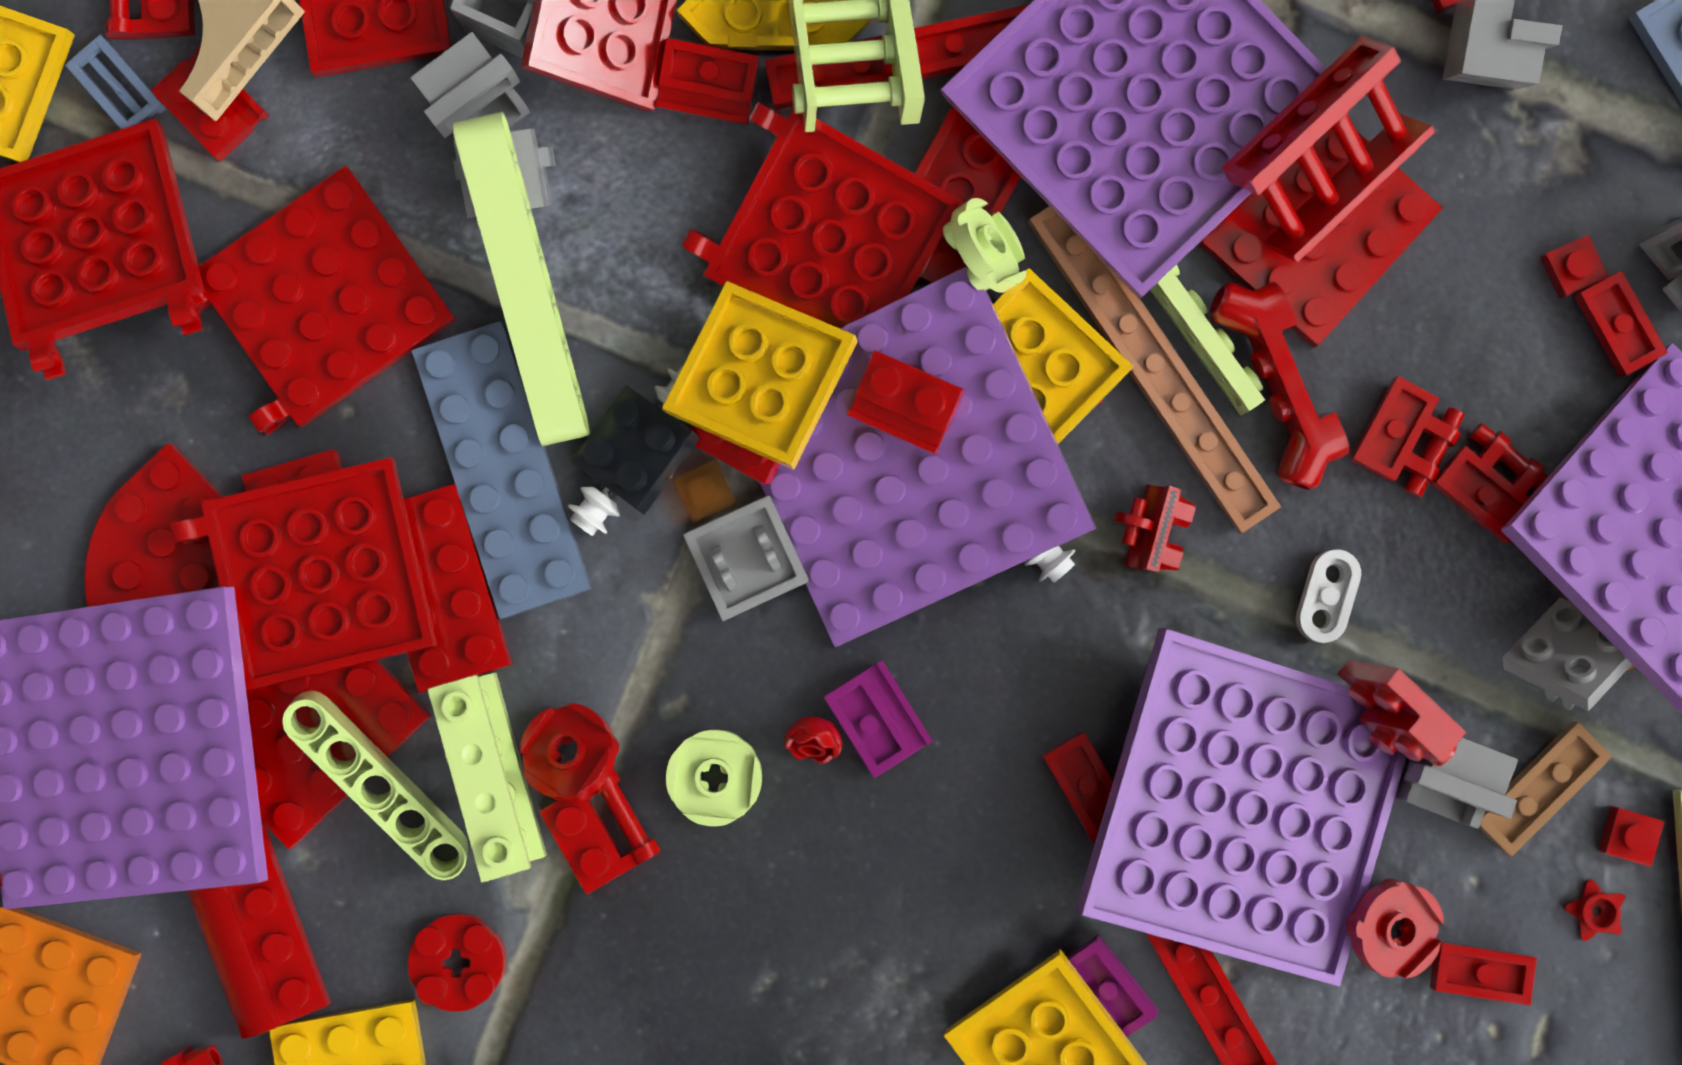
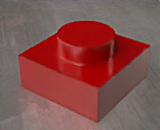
(1574, 266)
(1631, 836)

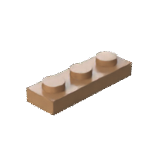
(1546, 786)

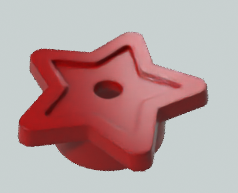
(1609, 914)

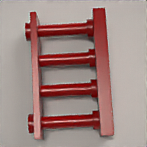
(1303, 122)

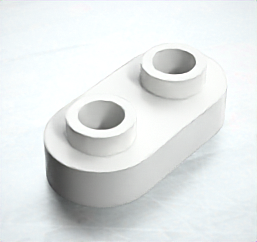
(1331, 598)

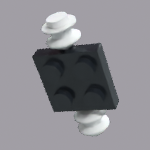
(631, 456)

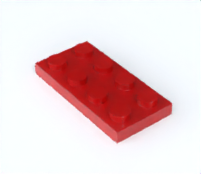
(968, 169)
(456, 593)

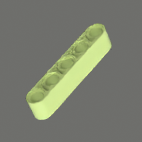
(370, 762)

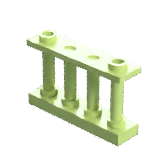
(895, 48)
(487, 775)

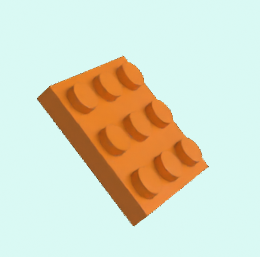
(58, 991)

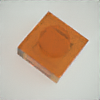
(704, 491)

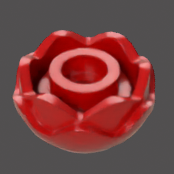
(813, 739)

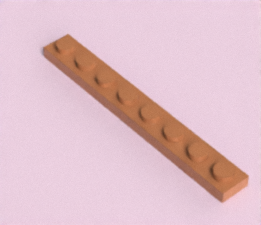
(1160, 375)

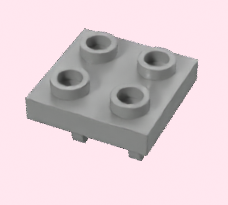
(746, 558)
(1567, 657)

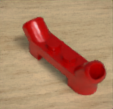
(1313, 436)

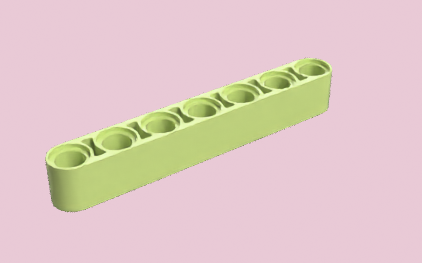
(521, 277)

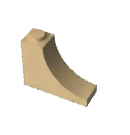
(234, 46)

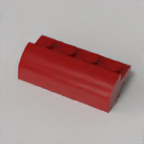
(260, 950)

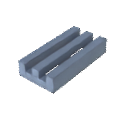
(89, 54)

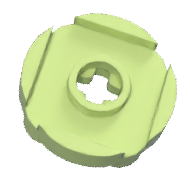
(986, 246)
(693, 795)

